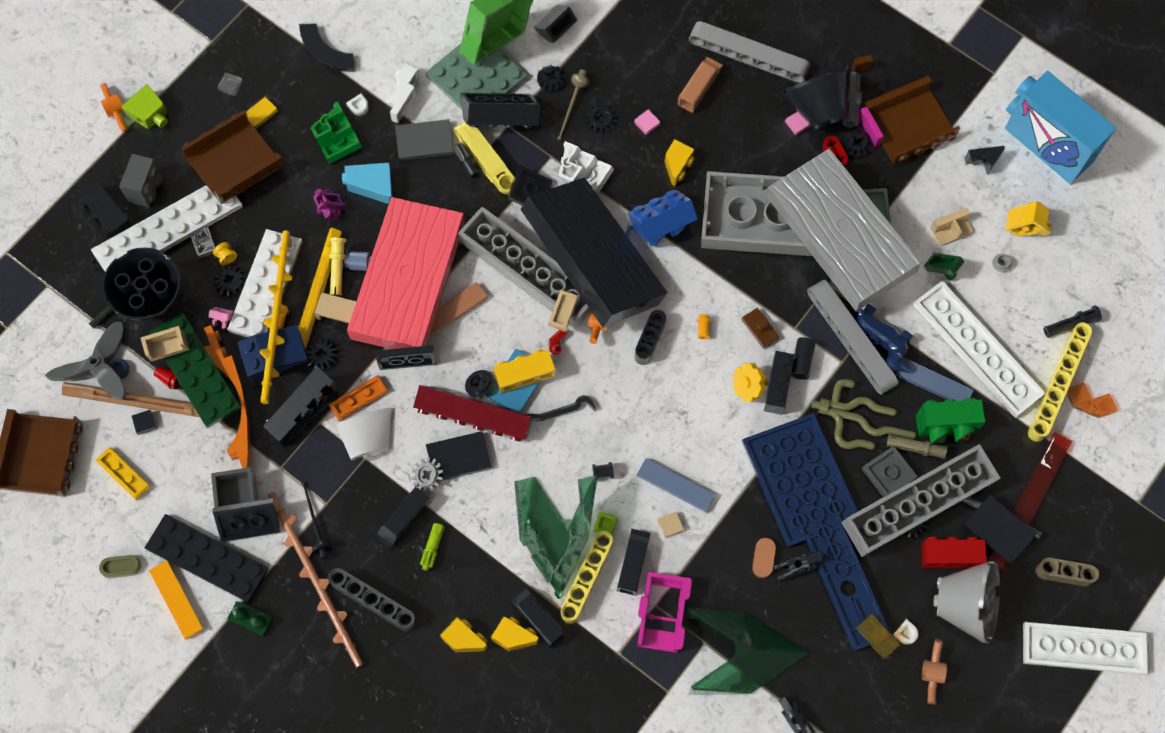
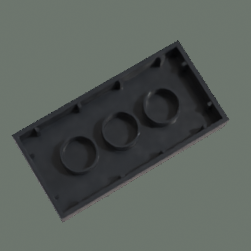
(593, 251)

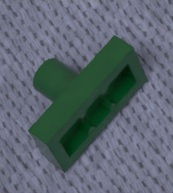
(944, 264)

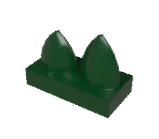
(250, 618)

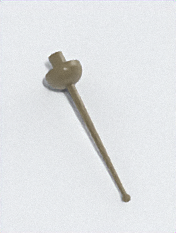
(579, 81)

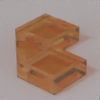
(1081, 400)

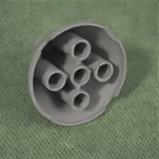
(970, 600)

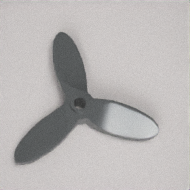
(97, 364)

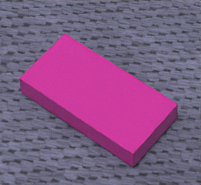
(870, 126)

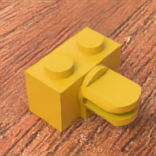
(1029, 220)

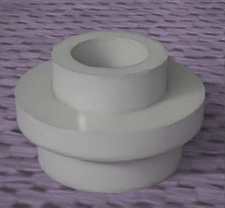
(1002, 258)

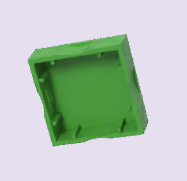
(492, 26)

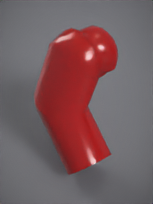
(554, 342)

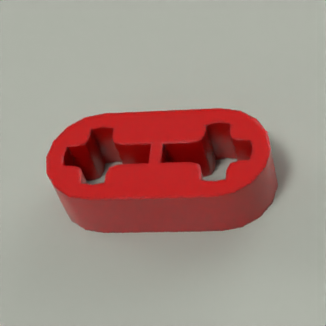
(838, 149)

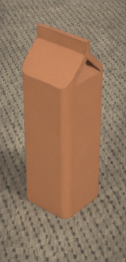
(699, 84)

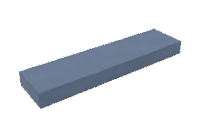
(934, 382)
(675, 485)

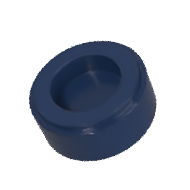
(120, 367)

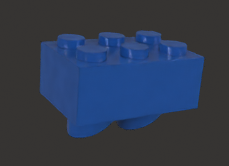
(662, 216)

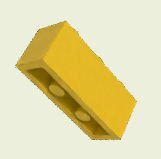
(524, 370)

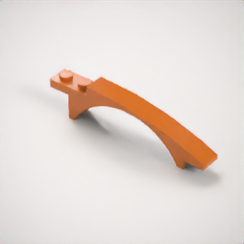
(226, 365)

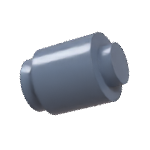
(357, 260)

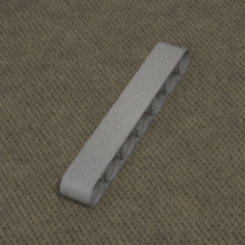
(749, 52)
(852, 337)

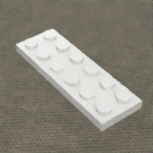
(256, 298)
(1085, 648)

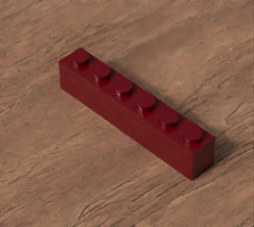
(473, 412)

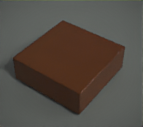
(862, 64)

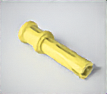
(337, 256)

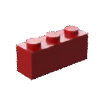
(953, 552)

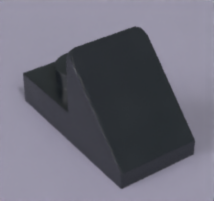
(987, 155)

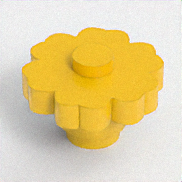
(749, 382)

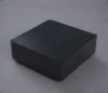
(144, 422)

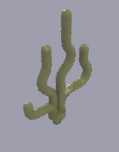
(840, 410)

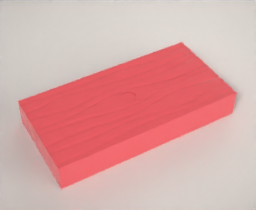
(406, 275)

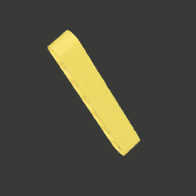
(1054, 388)

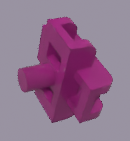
(326, 204)

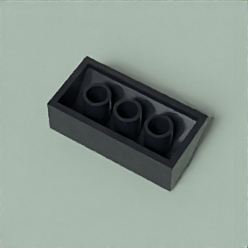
(500, 109)

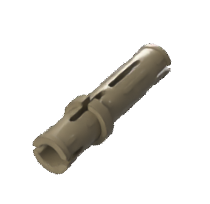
(917, 446)

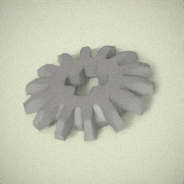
(420, 474)

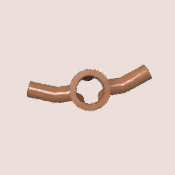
(934, 671)

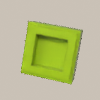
(605, 523)

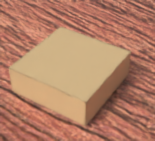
(670, 524)

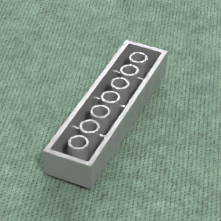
(519, 261)
(920, 500)

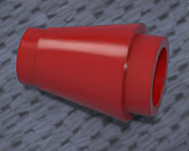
(167, 377)

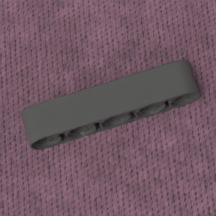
(367, 591)

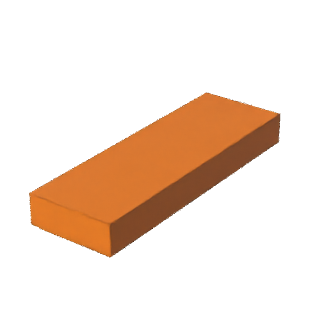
(358, 398)

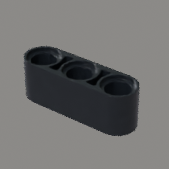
(650, 328)

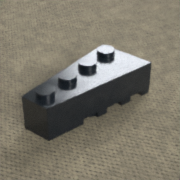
(301, 407)

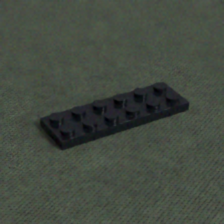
(206, 558)

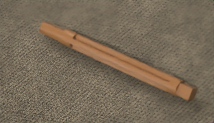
(130, 399)

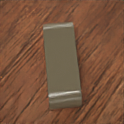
(1057, 572)

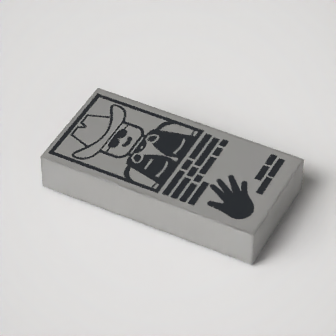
(203, 242)

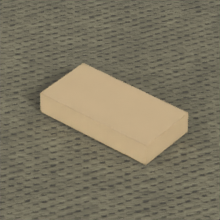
(563, 310)

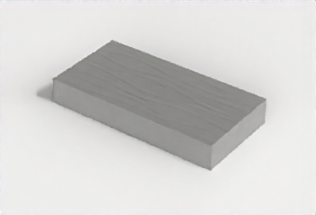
(743, 217)
(843, 229)

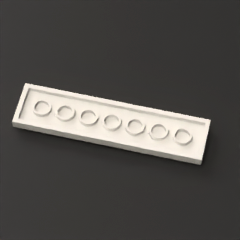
(168, 225)
(979, 349)

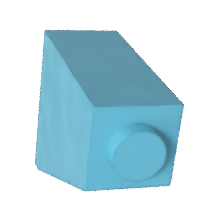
(369, 181)

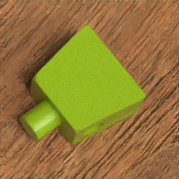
(146, 108)

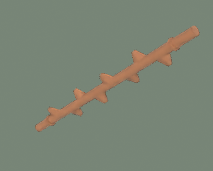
(320, 584)

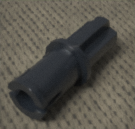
(466, 160)

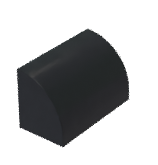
(556, 23)

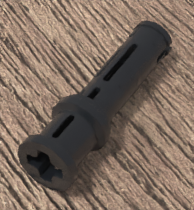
(1087, 316)

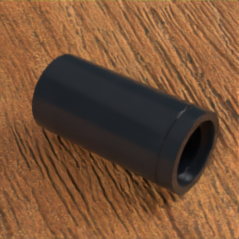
(803, 358)

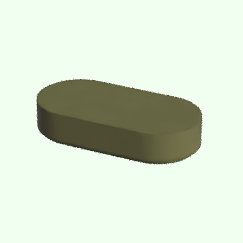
(120, 566)

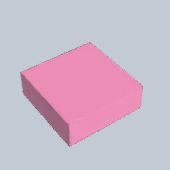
(647, 122)
(797, 123)

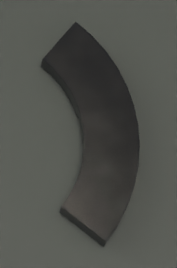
(322, 52)

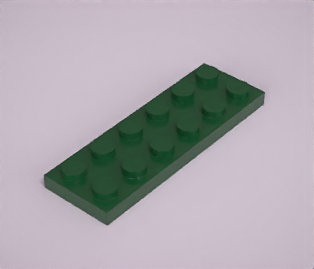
(199, 376)

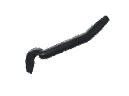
(565, 409)

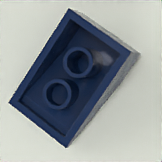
(286, 354)

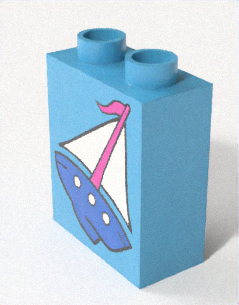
(1057, 125)

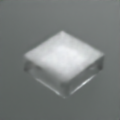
(230, 84)

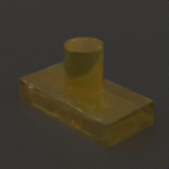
(877, 636)

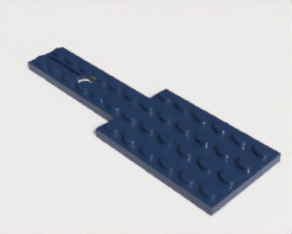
(809, 506)

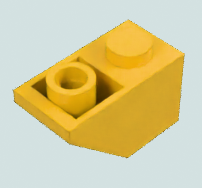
(677, 159)
(512, 636)
(463, 639)

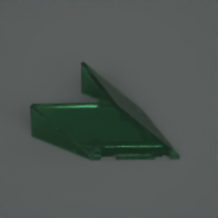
(549, 538)
(758, 654)

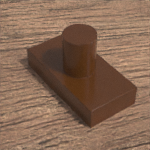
(760, 328)

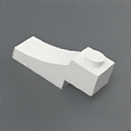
(406, 79)

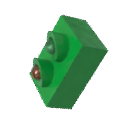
(950, 418)

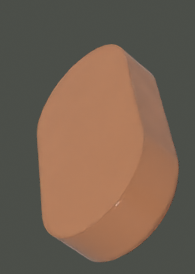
(763, 558)

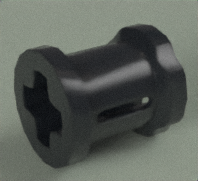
(603, 471)

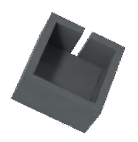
(141, 181)
(234, 487)

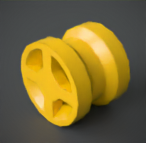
(224, 253)

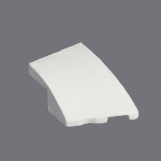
(579, 164)
(366, 433)

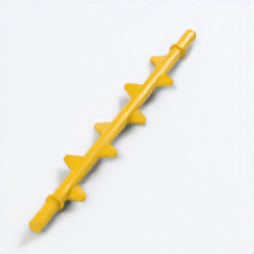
(272, 322)

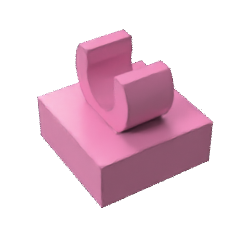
(220, 314)

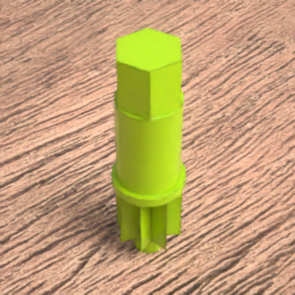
(432, 546)

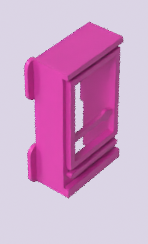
(660, 639)

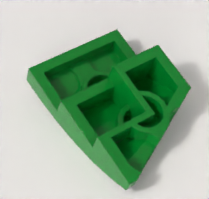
(335, 134)

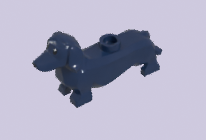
(885, 336)

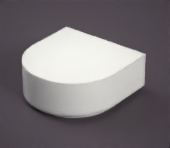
(358, 105)
(906, 633)

